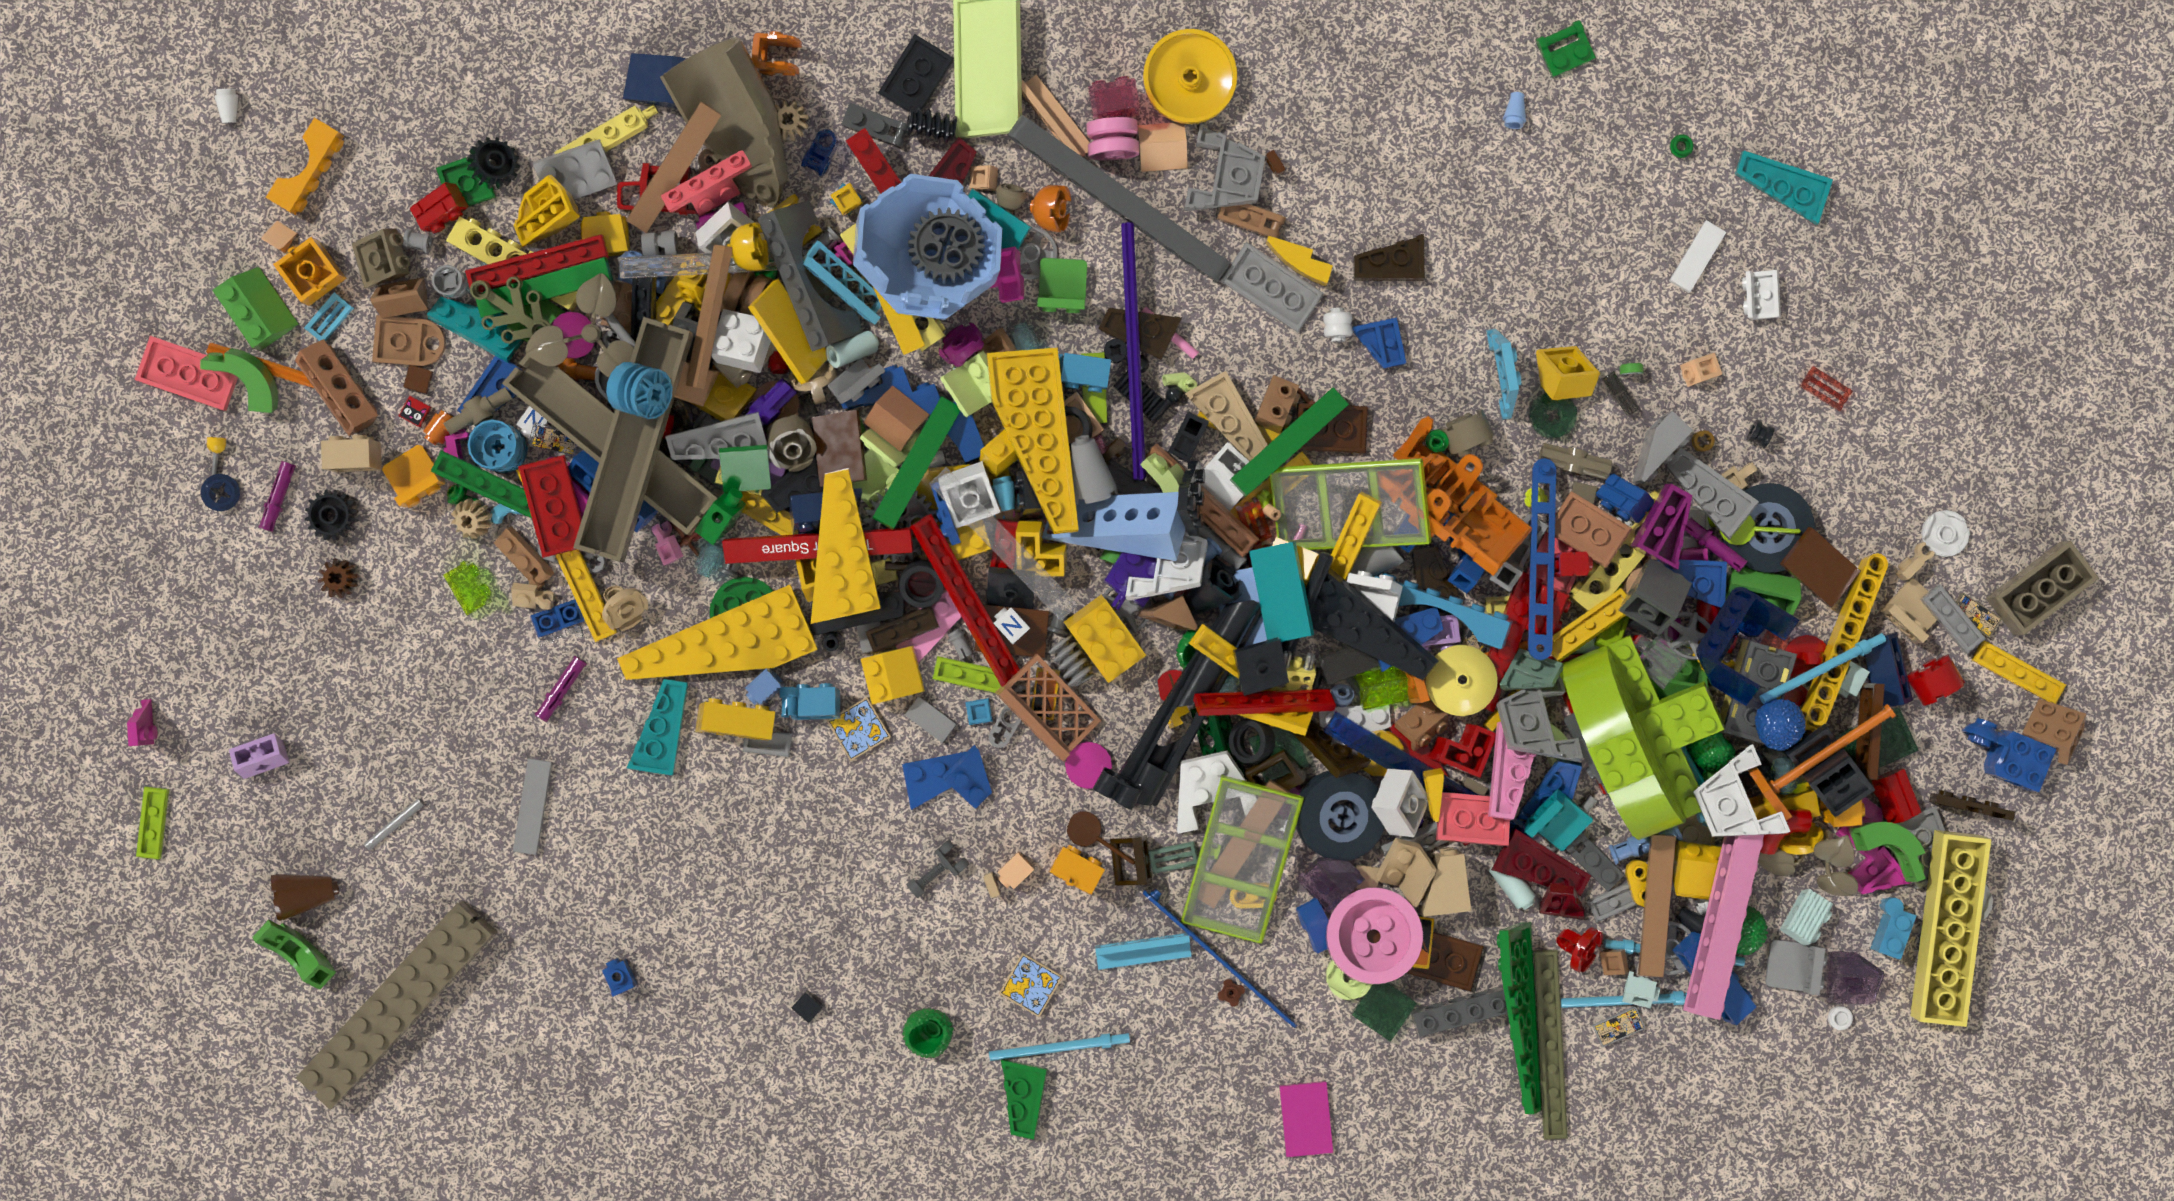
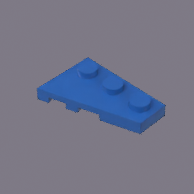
(491, 380)
(1707, 580)
(1419, 626)
(1561, 776)
(925, 777)

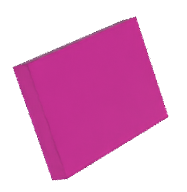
(1306, 1119)

